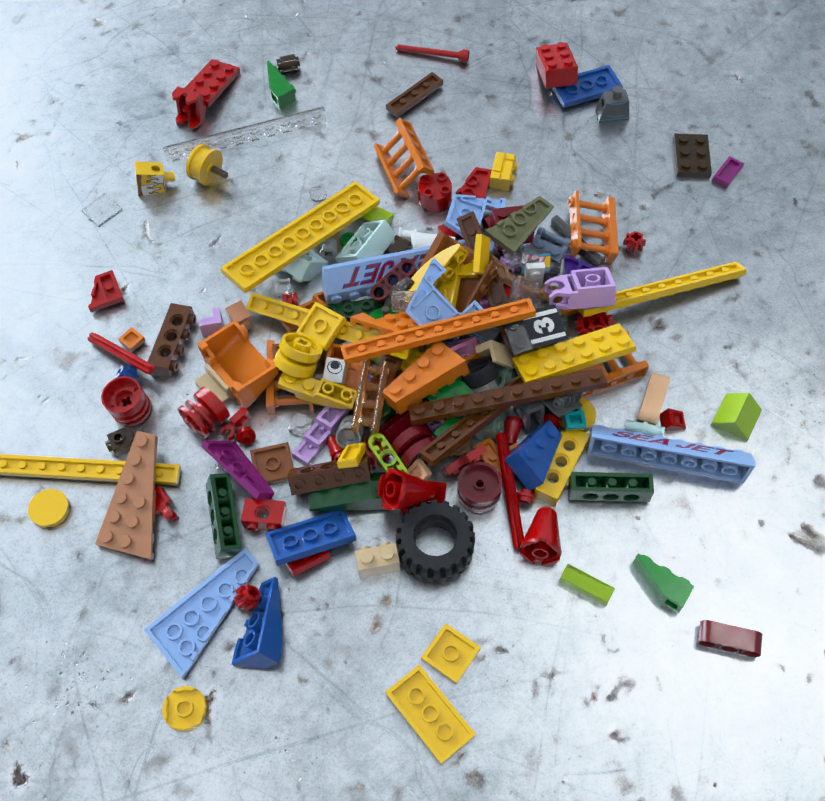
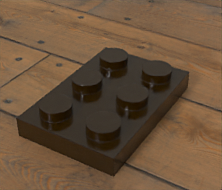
(692, 155)

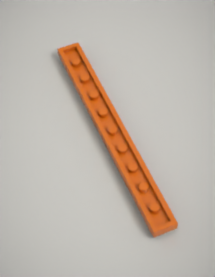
(437, 331)

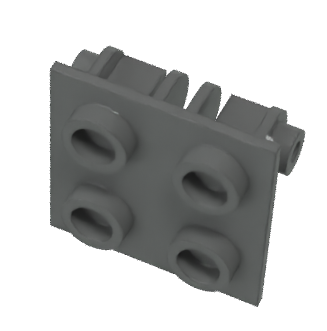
(563, 404)

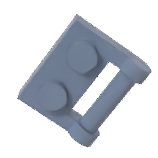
(557, 252)

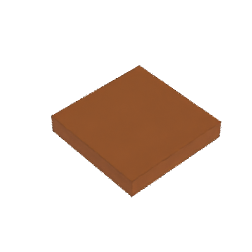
(273, 462)

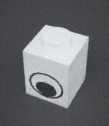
(335, 370)

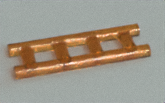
(376, 405)

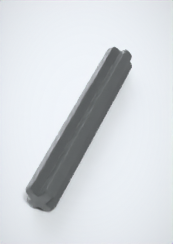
(565, 229)

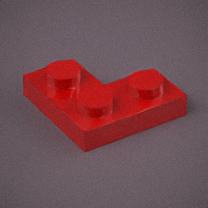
(470, 457)

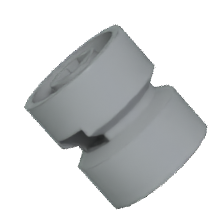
(345, 435)

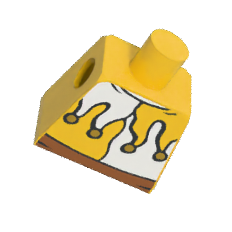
(151, 178)

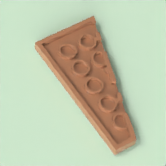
(132, 507)

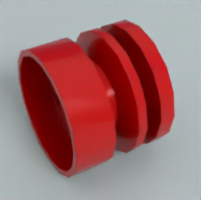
(126, 401)
(200, 415)

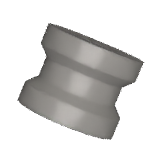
(328, 248)

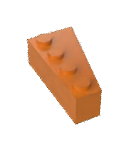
(425, 376)

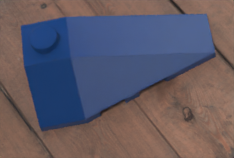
(263, 636)

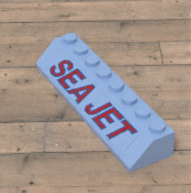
(357, 277)
(670, 453)

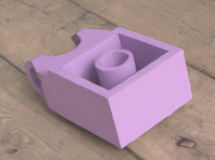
(583, 289)

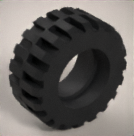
(439, 516)

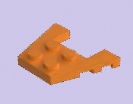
(387, 324)

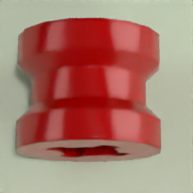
(291, 299)

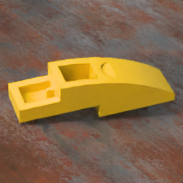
(448, 258)
(319, 392)

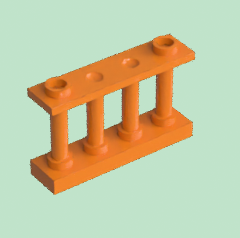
(417, 155)
(607, 221)
(622, 375)
(274, 401)

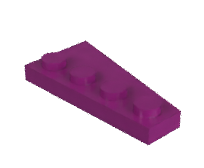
(237, 464)

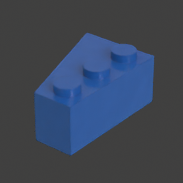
(534, 455)

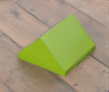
(737, 414)

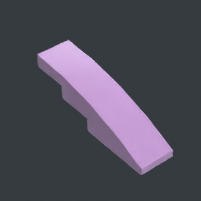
(315, 438)

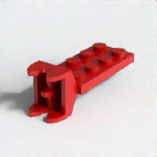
(203, 92)

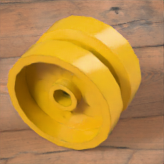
(298, 355)

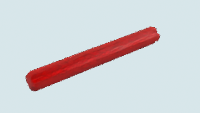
(121, 353)

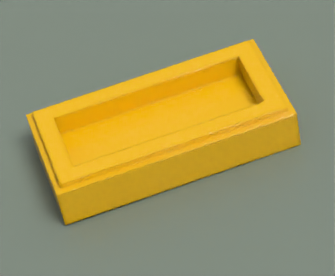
(481, 254)
(351, 455)

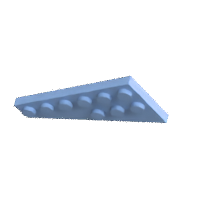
(193, 620)

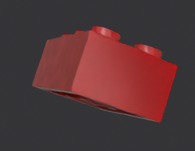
(556, 65)

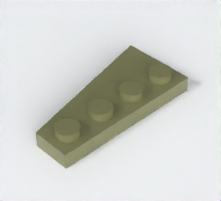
(518, 227)

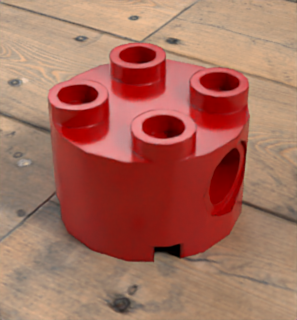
(434, 192)

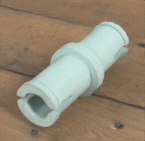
(648, 429)

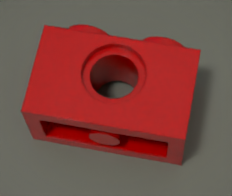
(256, 507)

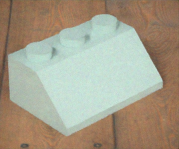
(371, 241)
(306, 267)

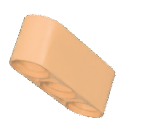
(653, 398)

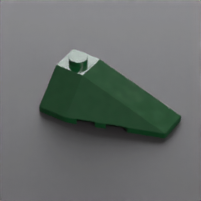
(348, 497)

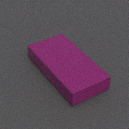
(728, 172)

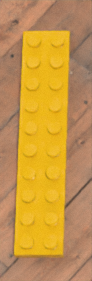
(299, 237)

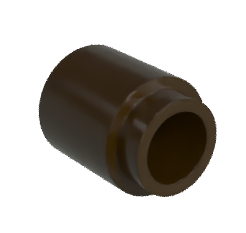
(288, 63)

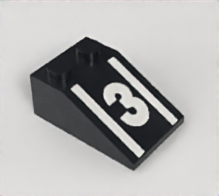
(535, 332)

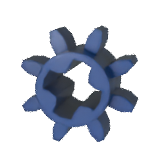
(128, 371)

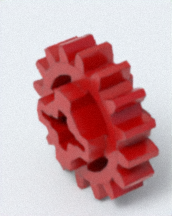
(593, 323)

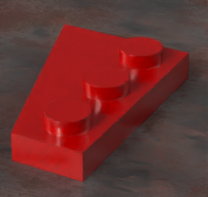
(475, 184)

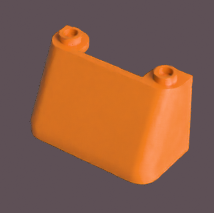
(238, 362)

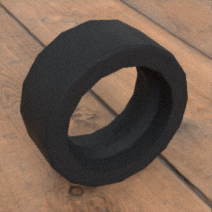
(480, 372)

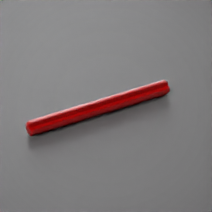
(510, 491)

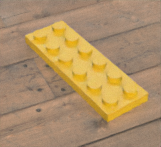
(574, 354)

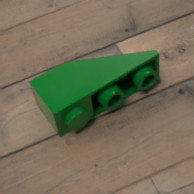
(280, 90)
(666, 586)

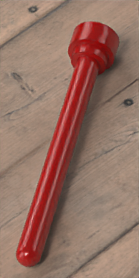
(462, 55)

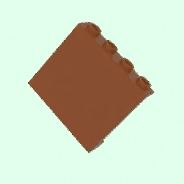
(470, 288)

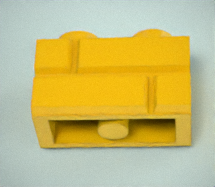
(502, 171)

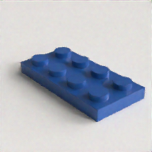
(589, 87)
(310, 537)

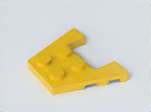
(451, 287)

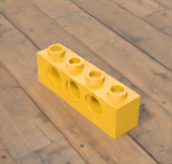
(577, 441)

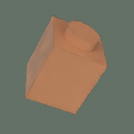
(239, 313)

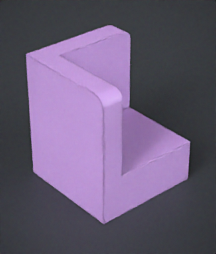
(212, 324)

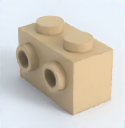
(377, 560)

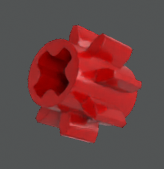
(634, 242)
(247, 597)

